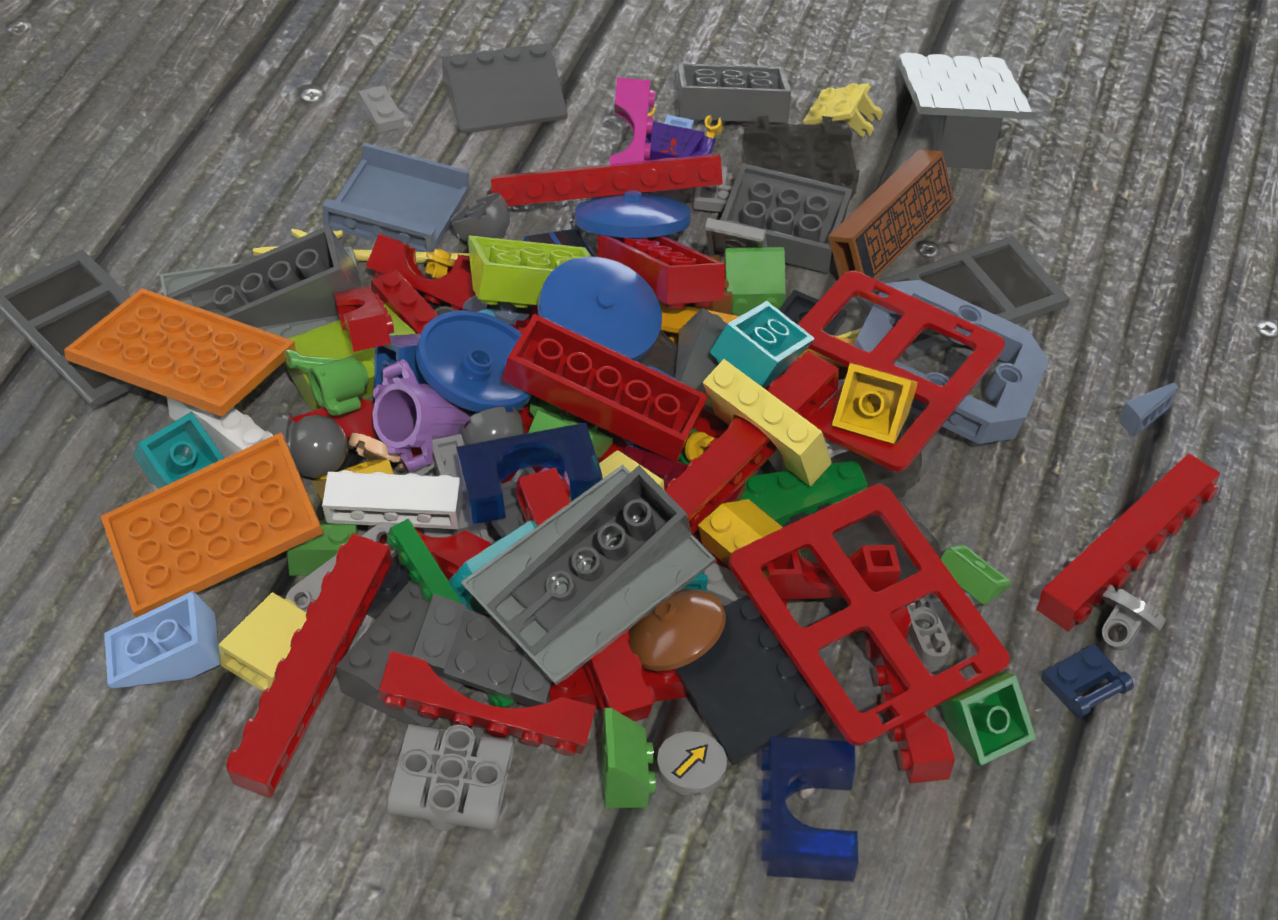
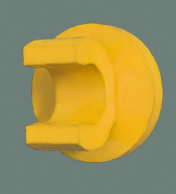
(438, 264)
(697, 445)

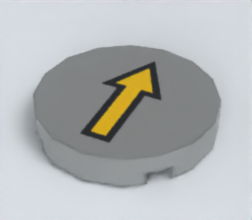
(691, 763)

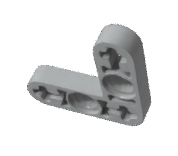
(927, 610)

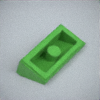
(974, 574)

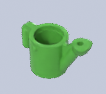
(332, 381)

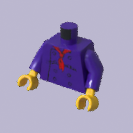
(677, 141)

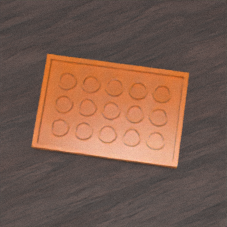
(180, 351)
(211, 525)

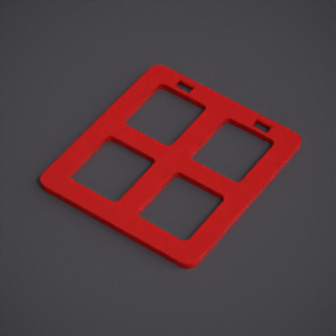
(916, 317)
(868, 612)

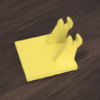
(846, 105)

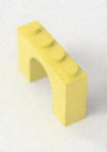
(797, 439)

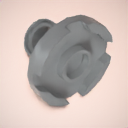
(1131, 614)

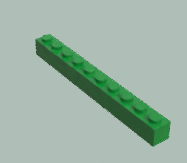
(428, 575)

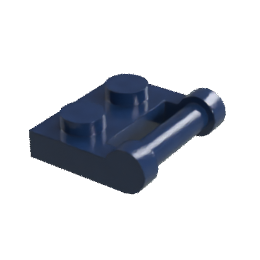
(1081, 673)

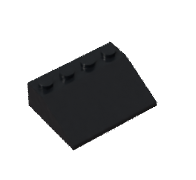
(749, 686)

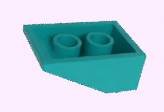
(761, 343)
(176, 451)

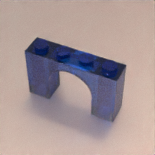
(489, 462)
(792, 846)

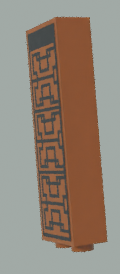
(893, 215)

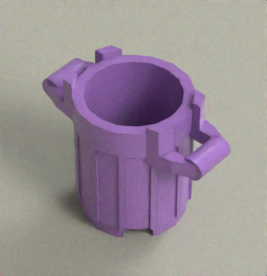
(413, 415)

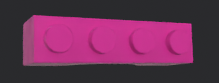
(632, 105)

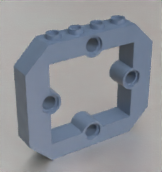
(1011, 384)

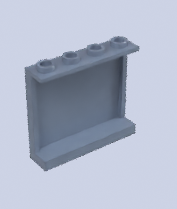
(398, 198)

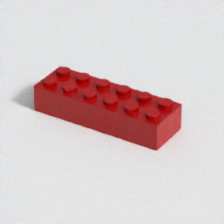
(670, 268)
(604, 387)

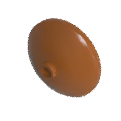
(678, 630)

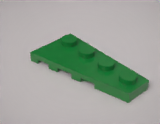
(786, 495)

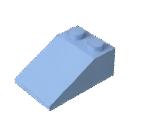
(163, 644)

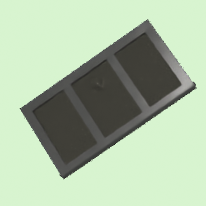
(992, 277)
(58, 308)

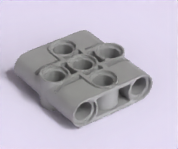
(456, 759)

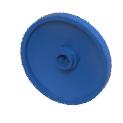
(632, 215)
(603, 304)
(466, 358)

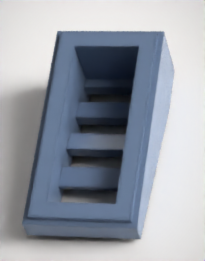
(1147, 408)

